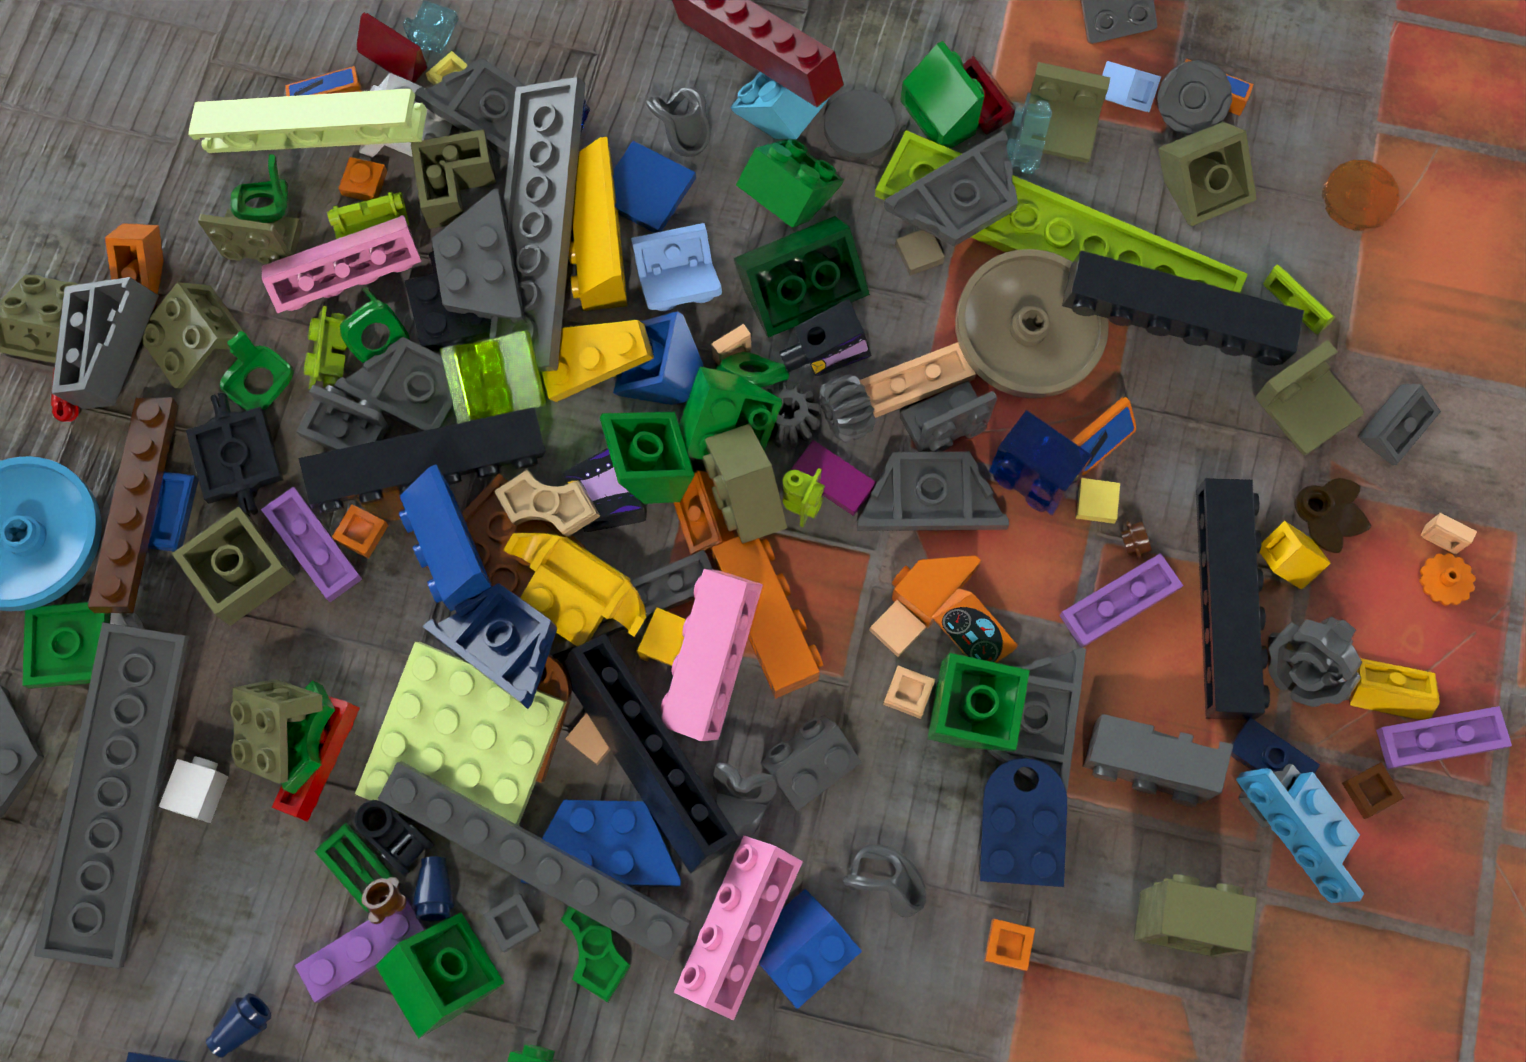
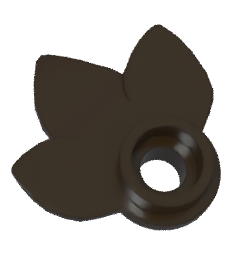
(1336, 515)

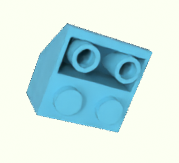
(774, 108)

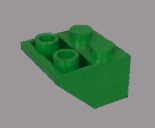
(943, 97)
(789, 181)
(722, 403)

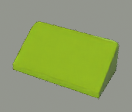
(1293, 294)

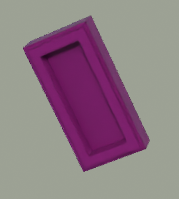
(842, 482)

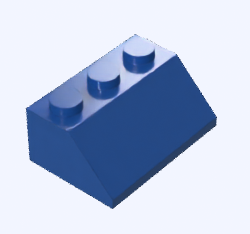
(443, 540)

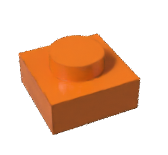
(362, 179)
(360, 531)
(1009, 945)

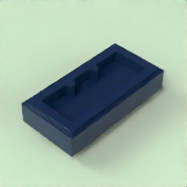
(1262, 749)

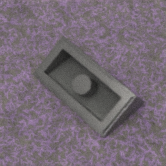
(1400, 422)

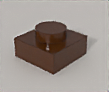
(1372, 790)

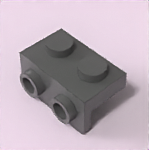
(341, 422)
(810, 761)

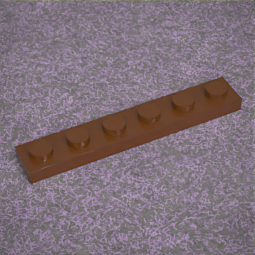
(133, 506)

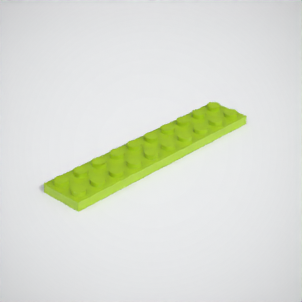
(1060, 224)

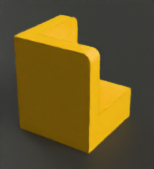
(1293, 555)
(662, 638)

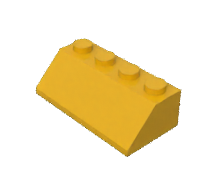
(596, 232)

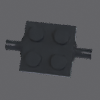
(435, 324)
(234, 454)

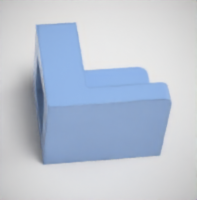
(1130, 86)

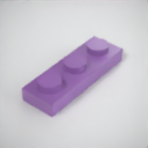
(311, 544)
(1121, 600)
(1443, 737)
(356, 953)

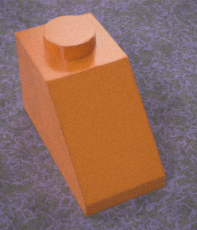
(136, 253)
(932, 583)

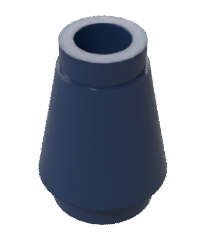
(433, 890)
(239, 1024)

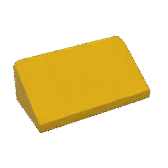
(1396, 690)

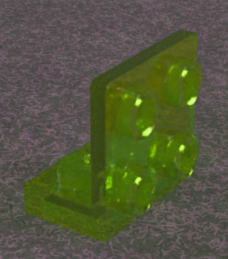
(493, 376)

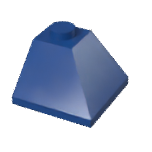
(674, 366)

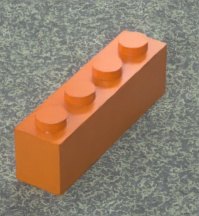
(775, 626)

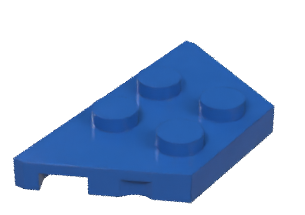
(614, 839)

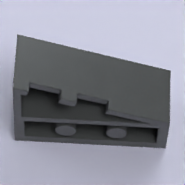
(99, 339)
(1156, 760)

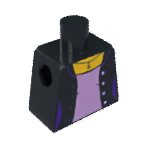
(828, 341)
(612, 501)

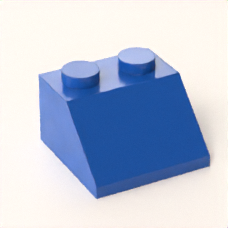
(806, 949)

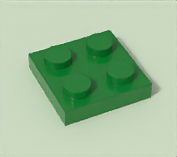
(60, 644)

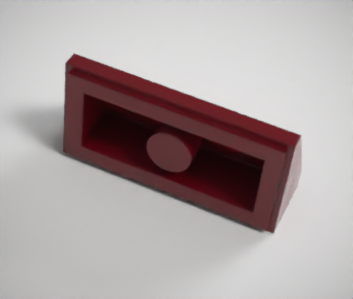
(389, 49)
(996, 107)

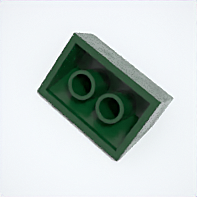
(802, 275)

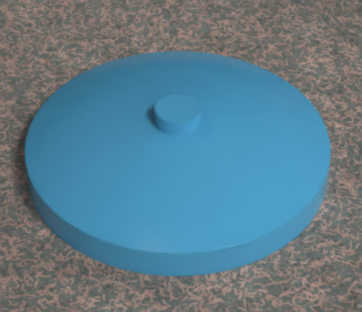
(45, 531)

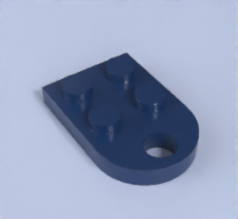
(1024, 828)

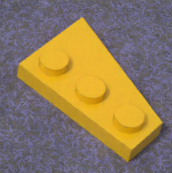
(596, 354)

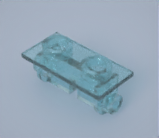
(1030, 120)

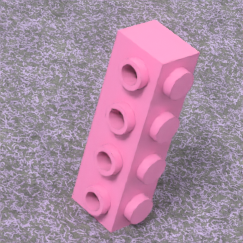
(340, 265)
(710, 654)
(738, 927)

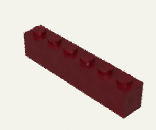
(767, 45)

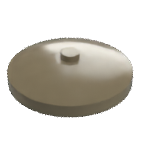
(1018, 330)

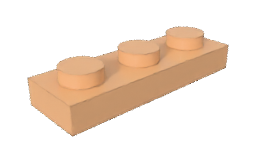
(917, 379)

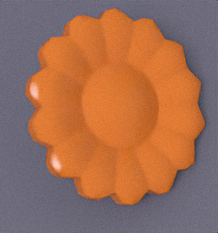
(1447, 579)

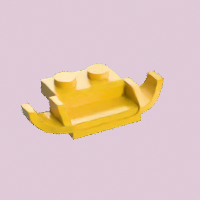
(575, 586)

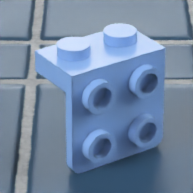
(675, 267)

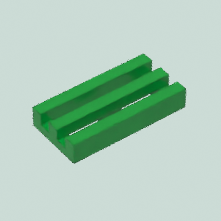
(337, 870)

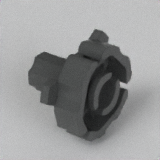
(1320, 658)

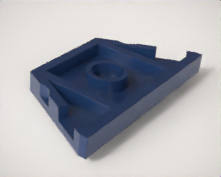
(500, 639)

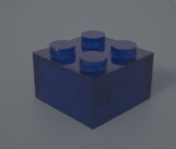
(1038, 463)

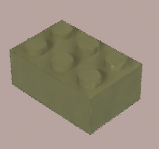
(1196, 917)

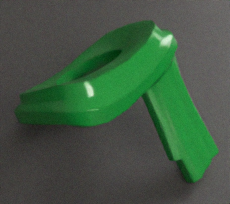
(275, 189)
(371, 312)
(251, 358)
(770, 370)

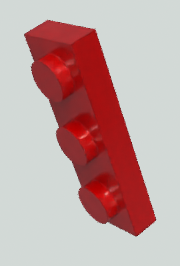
(331, 742)

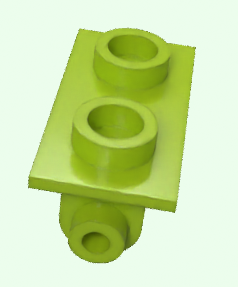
(366, 214)
(322, 363)
(803, 494)

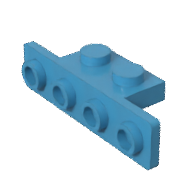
(1309, 827)

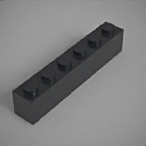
(1182, 309)
(396, 462)
(1231, 600)
(648, 753)

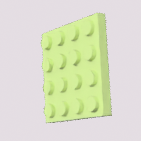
(463, 733)

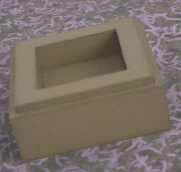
(919, 251)

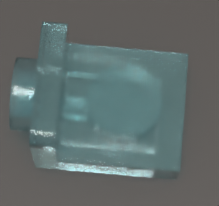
(431, 26)

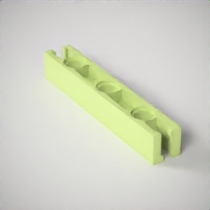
(308, 121)

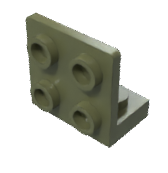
(1076, 109)
(251, 239)
(32, 318)
(187, 330)
(1309, 400)
(260, 725)

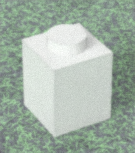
(194, 789)

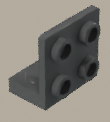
(1117, 18)
(947, 417)

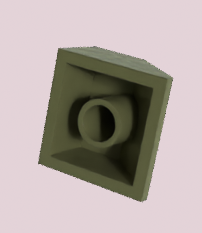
(1209, 172)

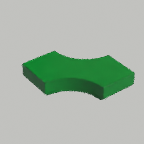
(304, 740)
(599, 962)

